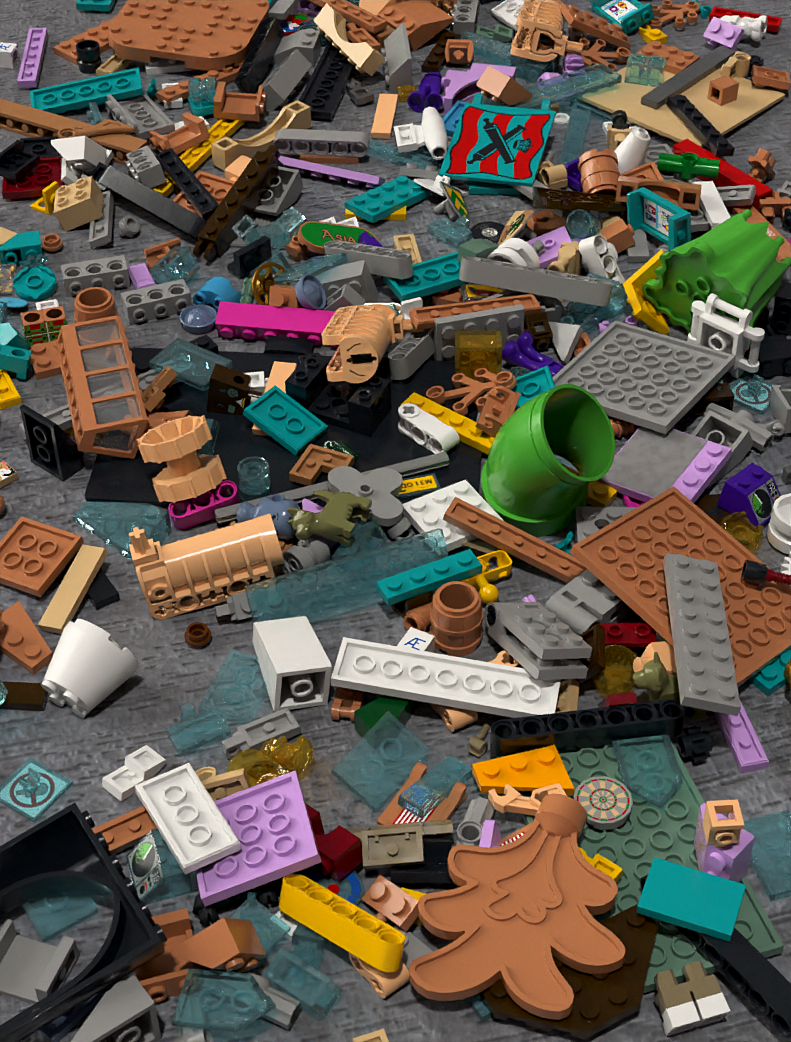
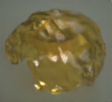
(742, 530)
(617, 672)
(290, 756)

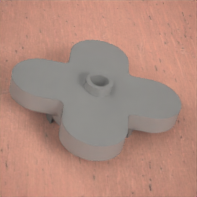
(378, 485)

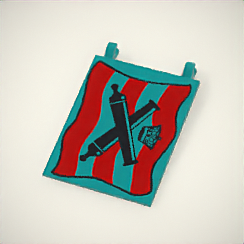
(498, 143)

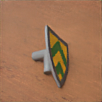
(453, 204)

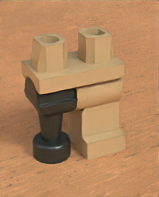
(618, 130)

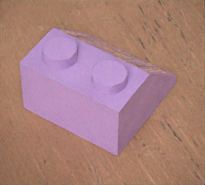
(725, 862)

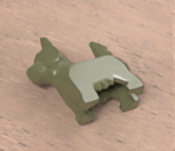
(334, 520)
(661, 685)

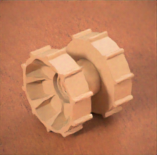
(186, 472)

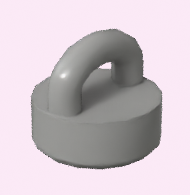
(128, 226)
(396, 530)

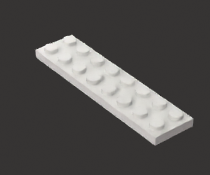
(442, 679)

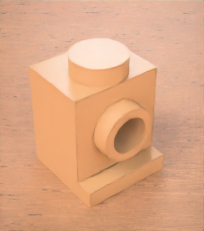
(722, 831)

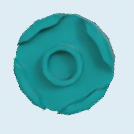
(35, 283)

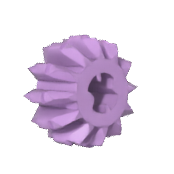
(572, 63)

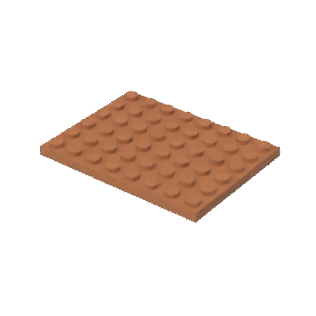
(630, 563)

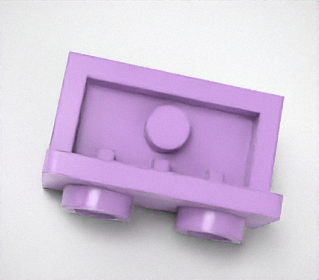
(723, 34)

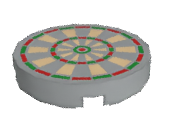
(605, 801)

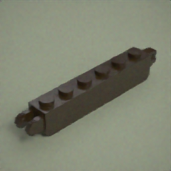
(238, 202)

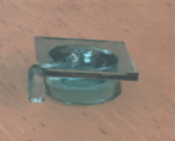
(266, 924)

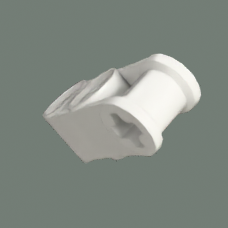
(600, 258)
(426, 429)

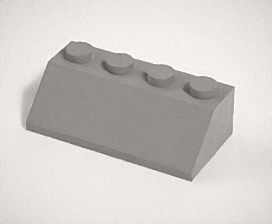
(397, 60)
(285, 79)

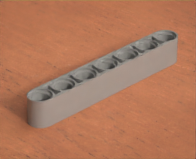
(535, 281)

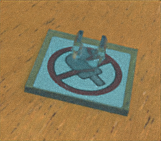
(752, 392)
(33, 789)

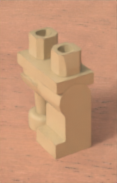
(568, 260)

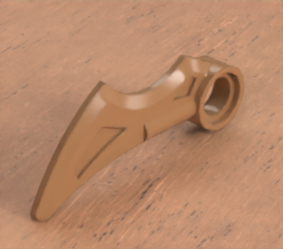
(104, 127)

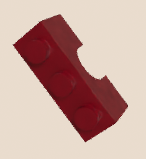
(338, 850)

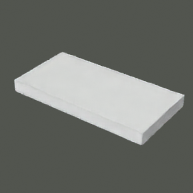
(187, 818)

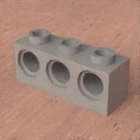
(465, 16)
(145, 167)
(104, 273)
(155, 301)

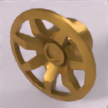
(261, 283)

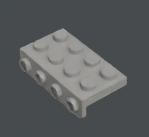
(140, 114)
(507, 319)

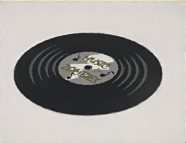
(487, 230)

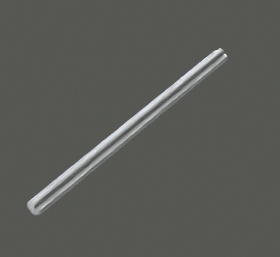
(404, 468)

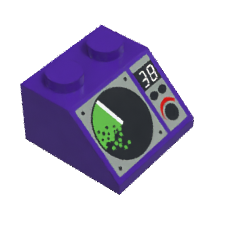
(752, 492)

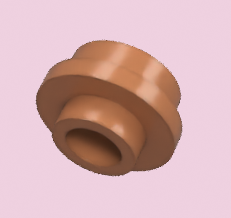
(52, 243)

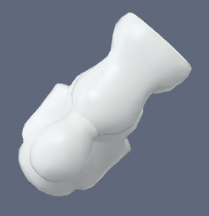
(753, 28)

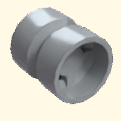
(306, 554)

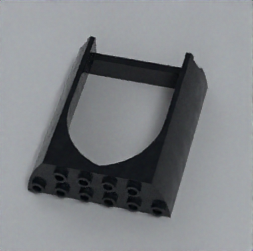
(66, 857)

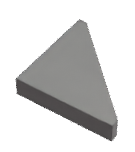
(565, 339)

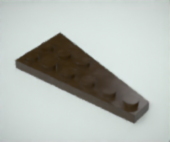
(572, 200)

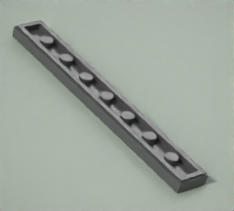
(687, 77)

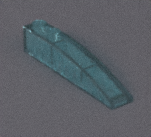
(498, 53)

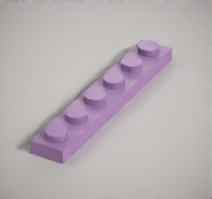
(32, 58)
(334, 173)

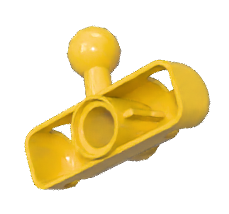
(488, 592)

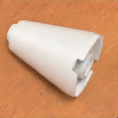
(632, 150)

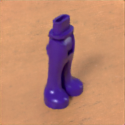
(429, 86)
(525, 356)

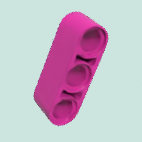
(195, 514)

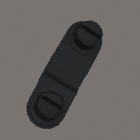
(265, 894)

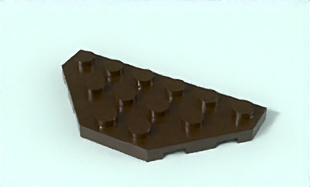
(597, 997)

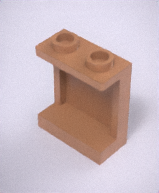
(238, 105)
(191, 134)
(167, 973)

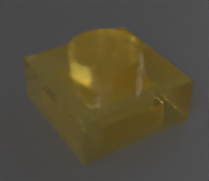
(404, 91)

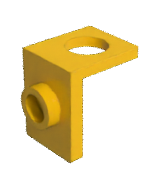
(48, 199)

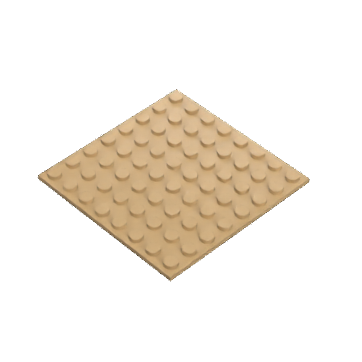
(627, 97)

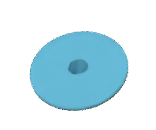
(13, 303)

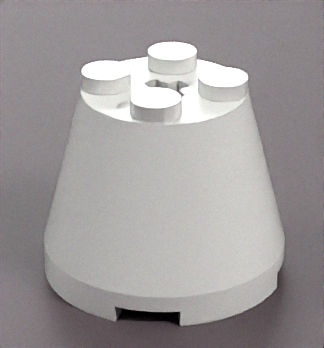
(86, 667)

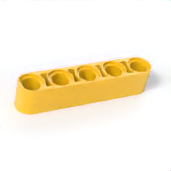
(342, 922)

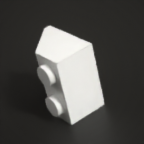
(81, 152)

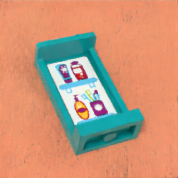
(626, 13)
(658, 217)

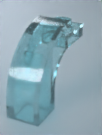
(279, 232)

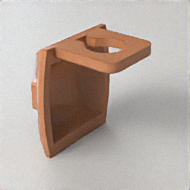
(459, 51)

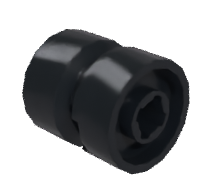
(89, 56)

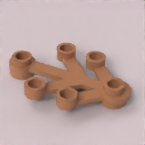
(690, 9)
(621, 55)
(473, 389)

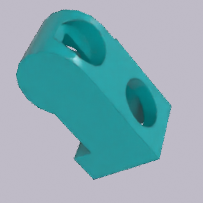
(15, 360)

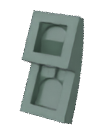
(500, 33)

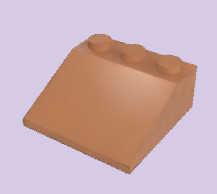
(421, 19)

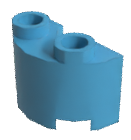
(216, 290)

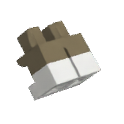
(691, 1002)

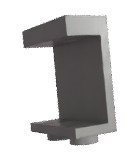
(33, 968)

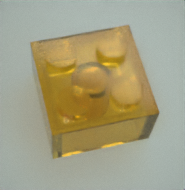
(477, 351)

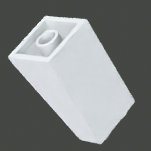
(292, 663)

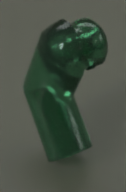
(341, 446)

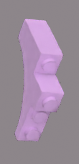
(462, 84)

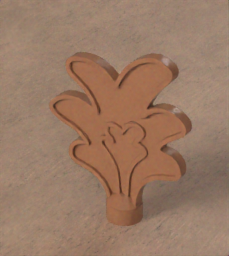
(518, 911)

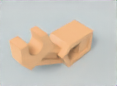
(519, 804)

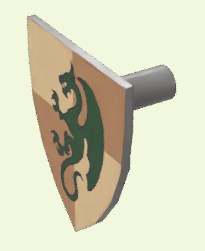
(517, 226)

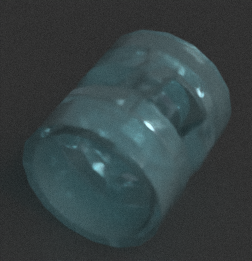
(202, 89)
(583, 224)
(254, 478)

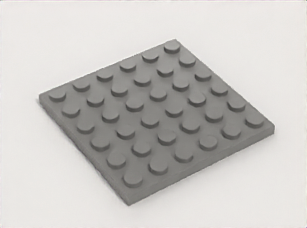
(645, 374)

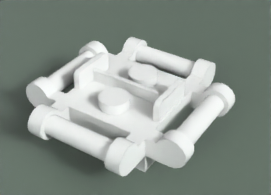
(725, 333)

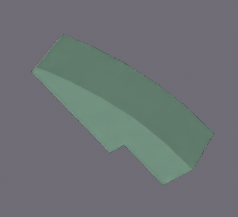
(477, 248)

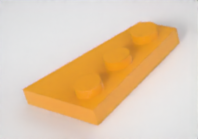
(523, 771)

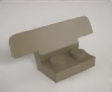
(397, 843)

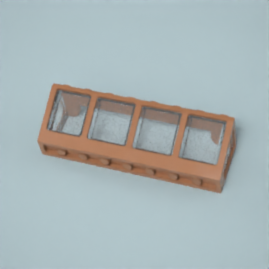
(102, 387)

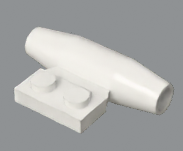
(429, 133)

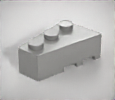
(355, 275)

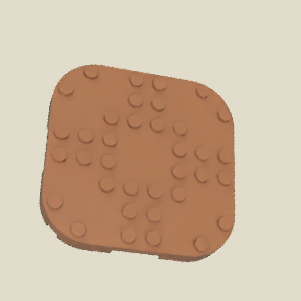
(192, 31)

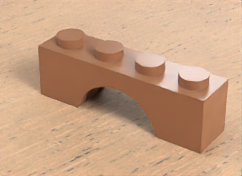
(681, 194)

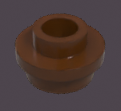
(197, 634)

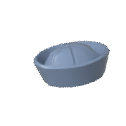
(310, 292)
(198, 319)

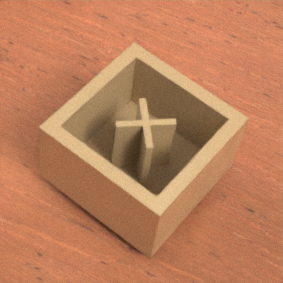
(78, 203)

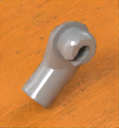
(776, 427)

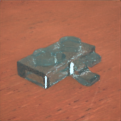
(451, 232)
(197, 730)

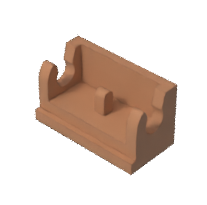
(497, 410)

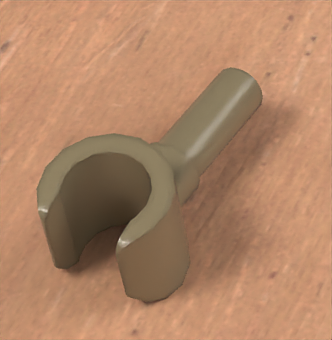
(478, 746)

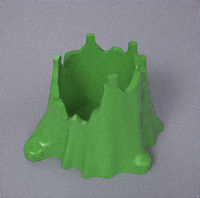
(729, 261)

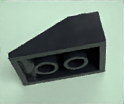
(50, 446)

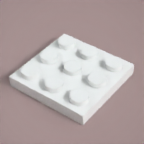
(428, 512)

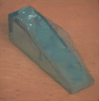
(590, 315)
(116, 520)

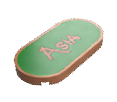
(316, 234)

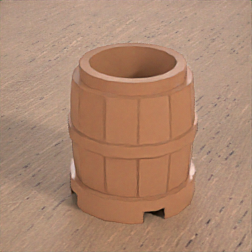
(599, 172)
(94, 304)
(456, 618)

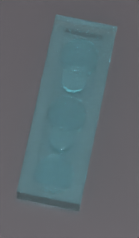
(434, 786)

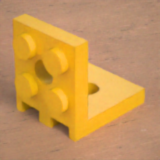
(643, 308)

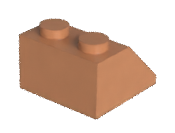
(501, 88)
(224, 945)

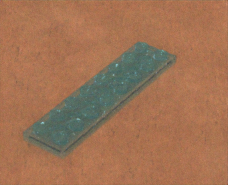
(567, 86)
(342, 582)

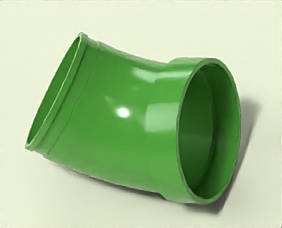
(524, 476)

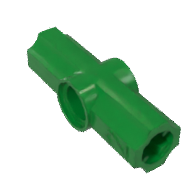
(688, 165)

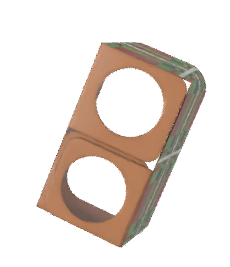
(43, 324)

